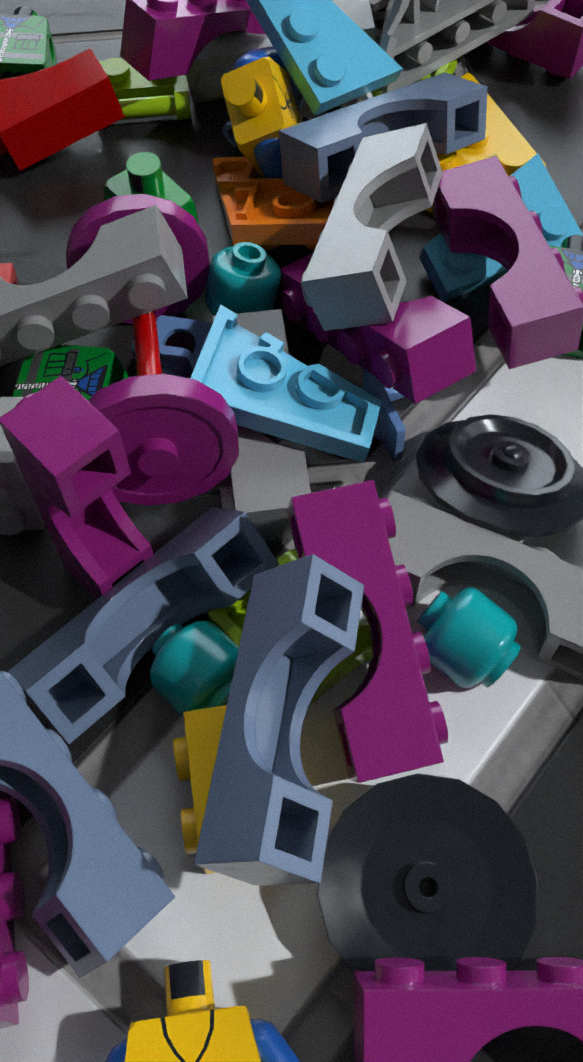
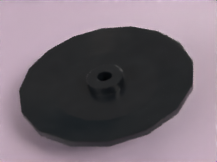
(503, 475)
(427, 877)

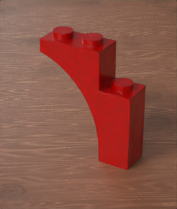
(55, 108)

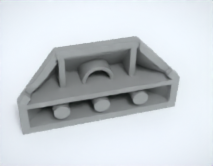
(434, 32)

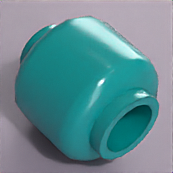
(242, 279)
(469, 637)
(194, 666)

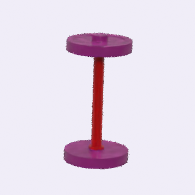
(171, 426)

